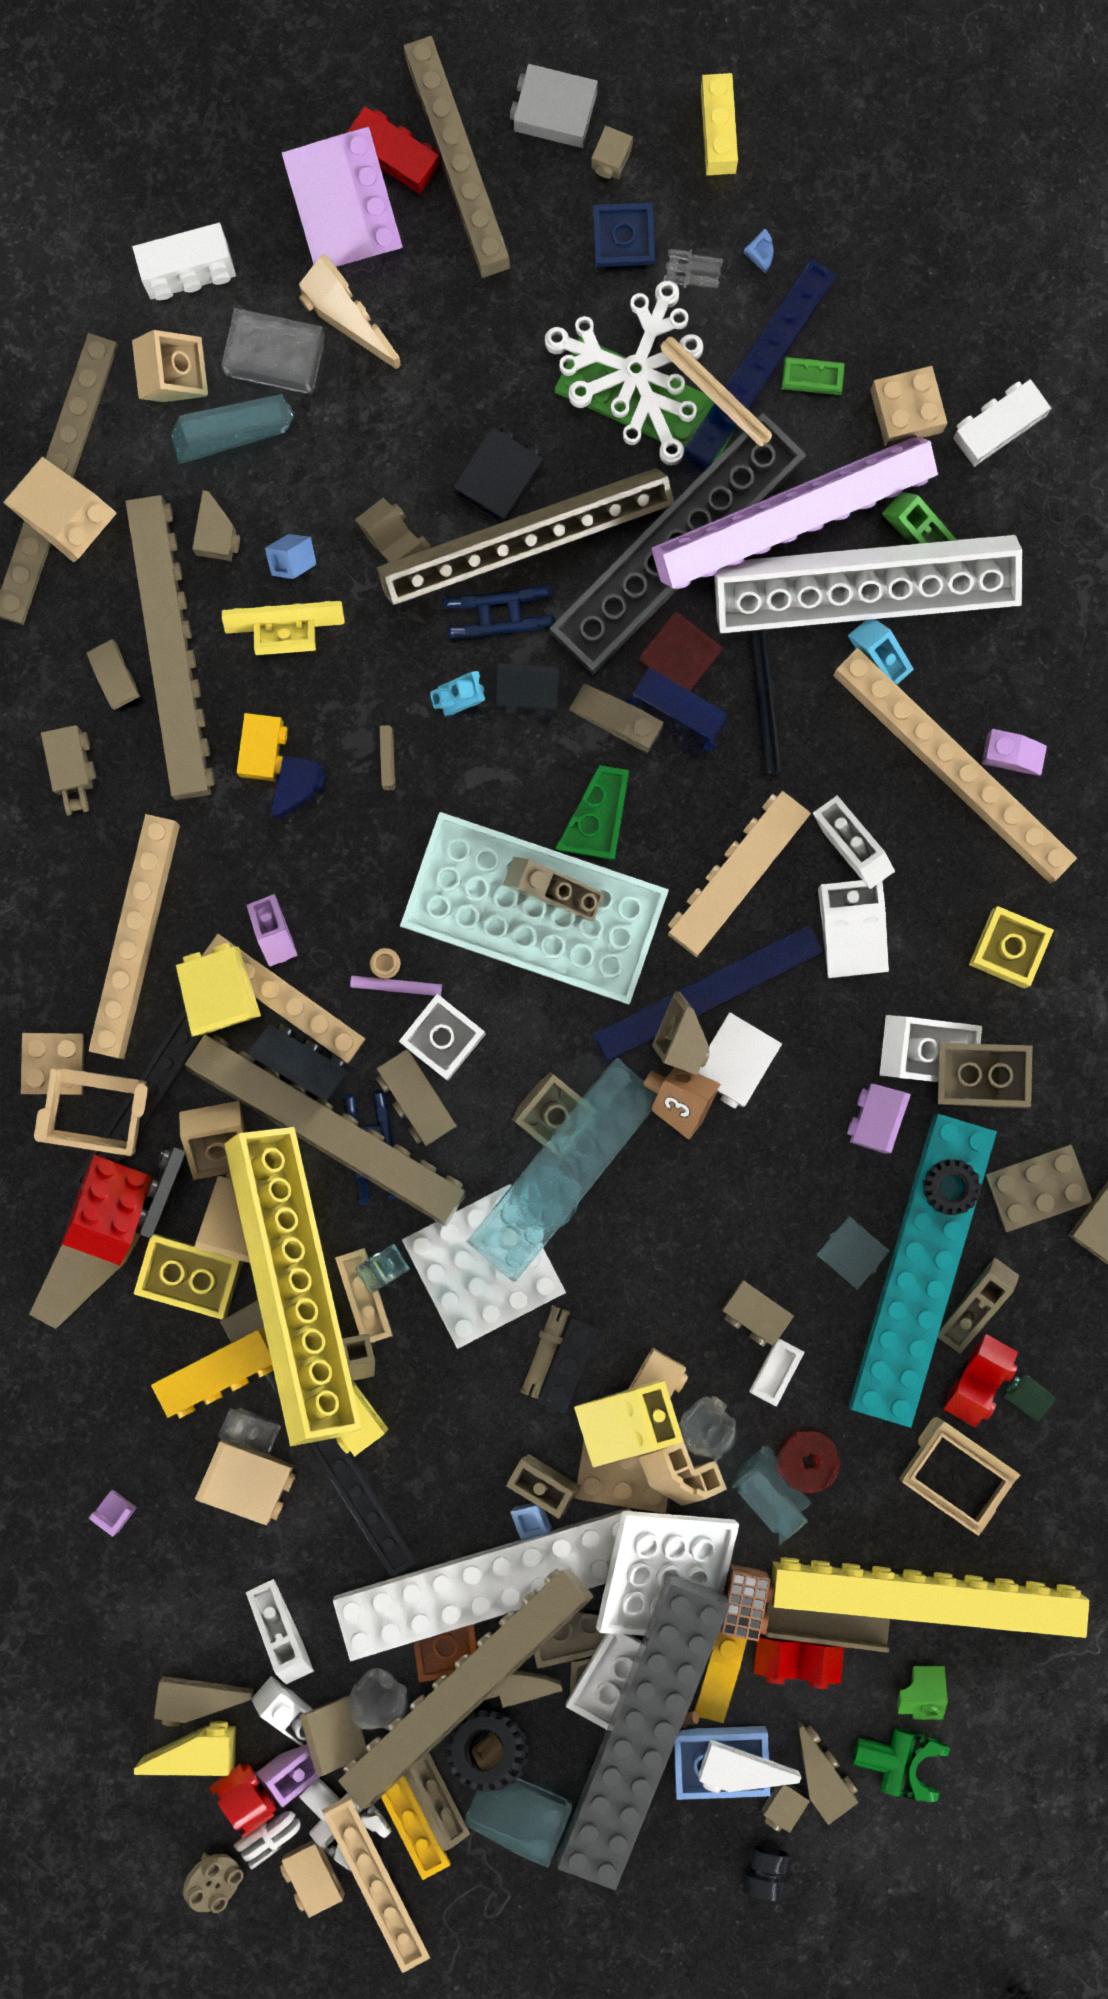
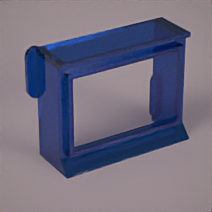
(680, 705)

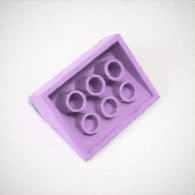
(342, 198)

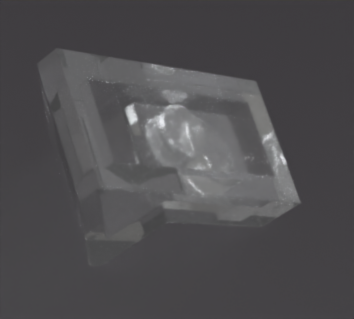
(249, 1430)

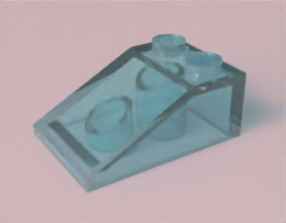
(521, 1819)

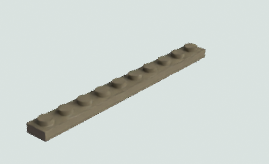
(65, 454)

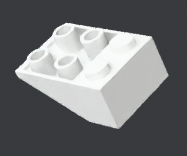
(853, 928)

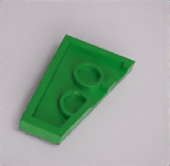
(597, 819)

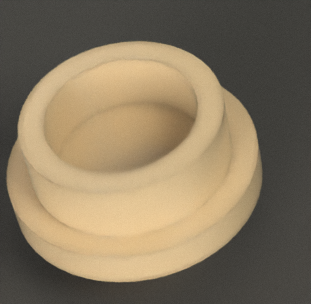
(385, 963)

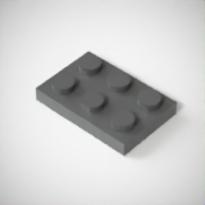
(159, 1188)

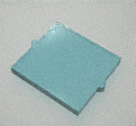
(853, 1253)

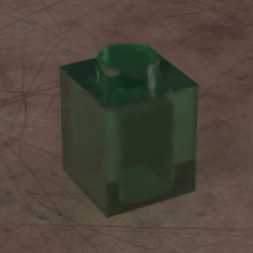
(1029, 1397)

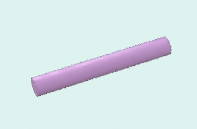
(396, 985)

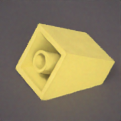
(216, 990)

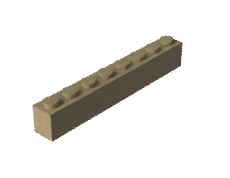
(456, 157)

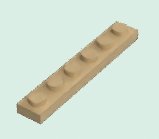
(298, 1008)
(375, 1883)

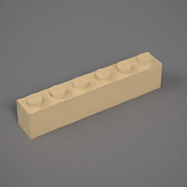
(739, 873)

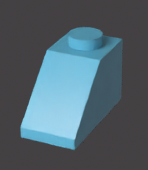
(882, 649)

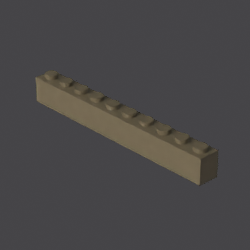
(525, 536)
(168, 647)
(325, 1129)
(465, 1688)

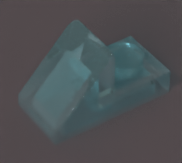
(382, 1268)

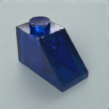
(296, 785)

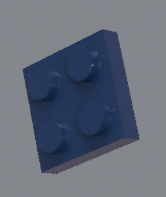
(624, 234)

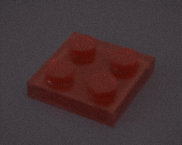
(681, 652)

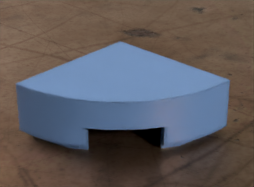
(761, 250)

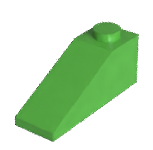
(916, 520)

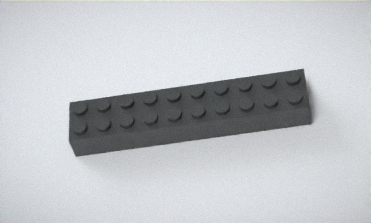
(631, 586)
(642, 1731)

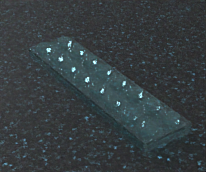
(563, 1170)

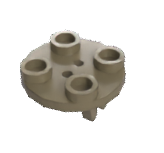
(212, 1883)

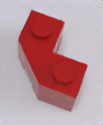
(986, 1370)
(798, 1660)

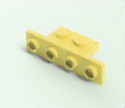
(284, 626)

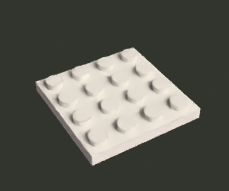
(466, 1286)
(651, 1548)

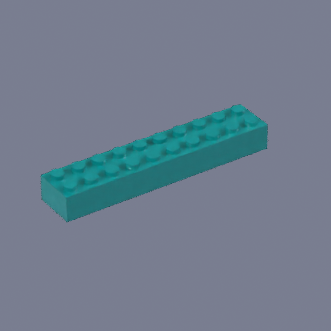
(919, 1279)

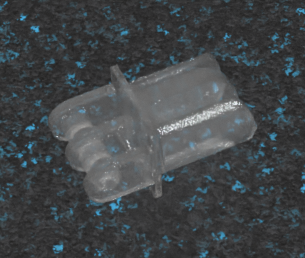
(699, 271)

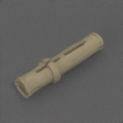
(545, 1351)

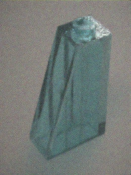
(229, 427)

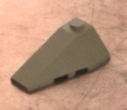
(71, 1282)

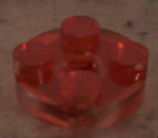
(824, 1455)

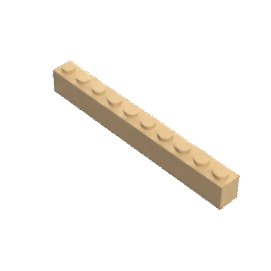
(954, 766)

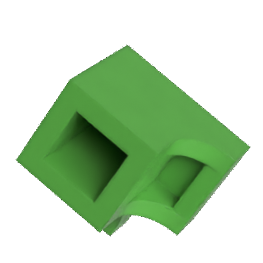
(927, 1694)

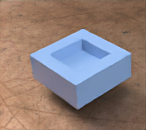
(530, 1520)

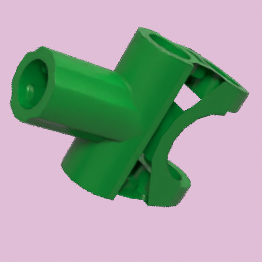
(899, 1762)

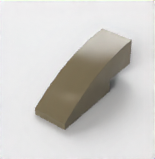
(526, 1686)

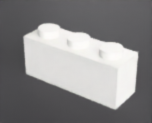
(1001, 421)
(853, 842)

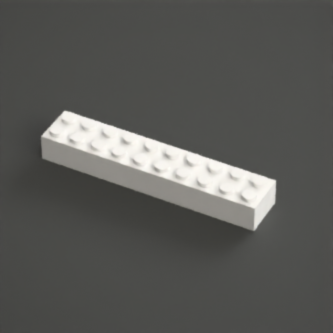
(869, 584)
(472, 1586)

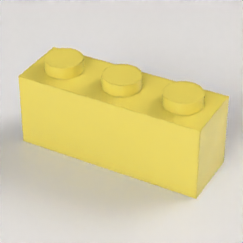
(719, 124)

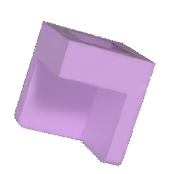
(113, 1513)

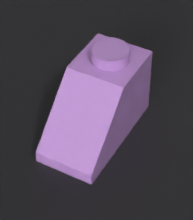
(1013, 752)
(271, 930)
(288, 1774)

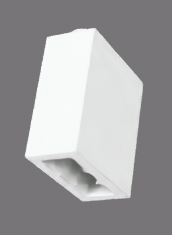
(738, 1059)

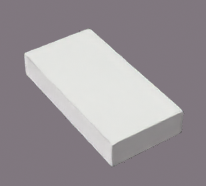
(776, 1372)

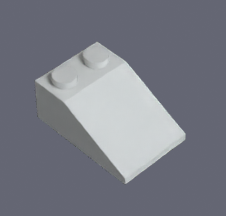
(913, 1045)

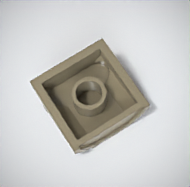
(546, 1108)

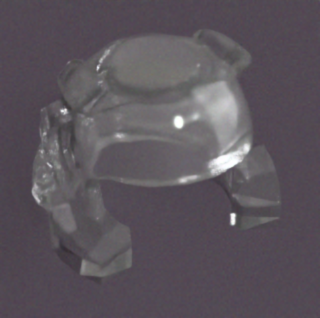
(708, 1428)
(377, 1700)

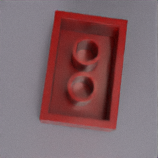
(107, 1210)

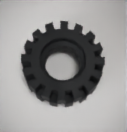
(970, 1183)

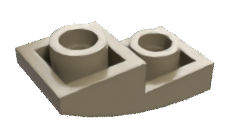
(112, 674)

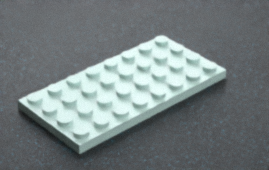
(465, 904)

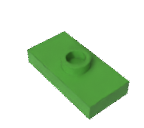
(813, 376)

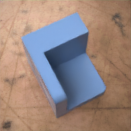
(290, 556)

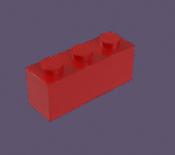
(398, 150)

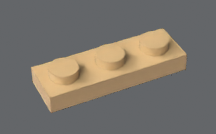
(366, 1307)

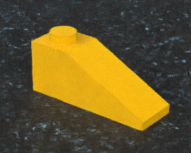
(720, 1677)

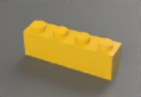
(214, 1373)

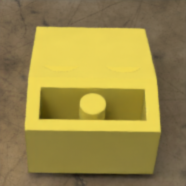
(628, 1423)

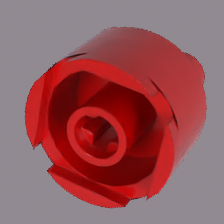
(242, 1800)

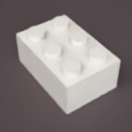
(184, 262)

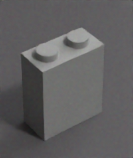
(554, 105)

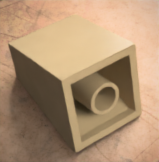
(222, 1226)
(246, 1482)

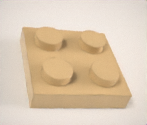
(47, 1051)

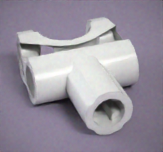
(320, 1796)

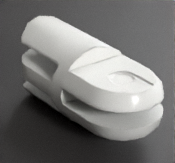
(267, 1838)

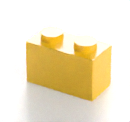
(261, 747)

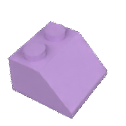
(878, 1118)

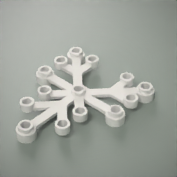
(650, 402)

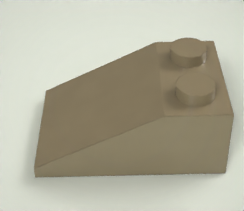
(985, 1075)

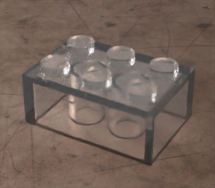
(273, 351)

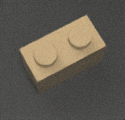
(312, 1878)

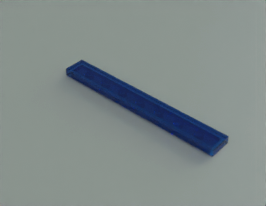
(762, 359)
(712, 990)

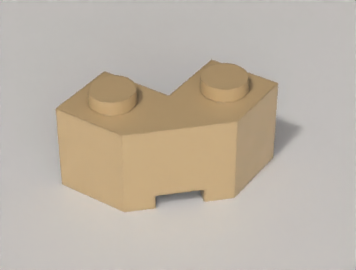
(674, 1476)

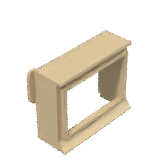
(47, 1116)
(928, 1441)

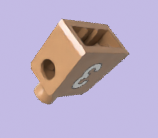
(682, 1098)

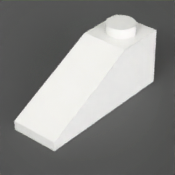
(279, 1633)
(738, 1770)

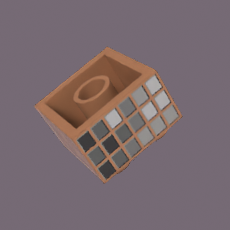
(747, 1596)

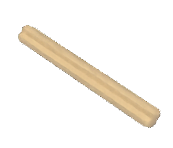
(716, 391)

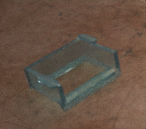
(770, 1495)

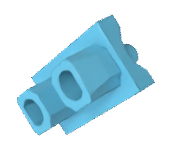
(458, 694)

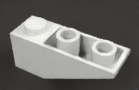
(281, 1709)

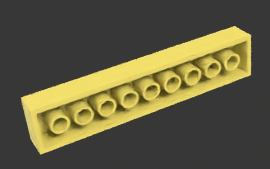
(292, 1286)
(929, 1599)

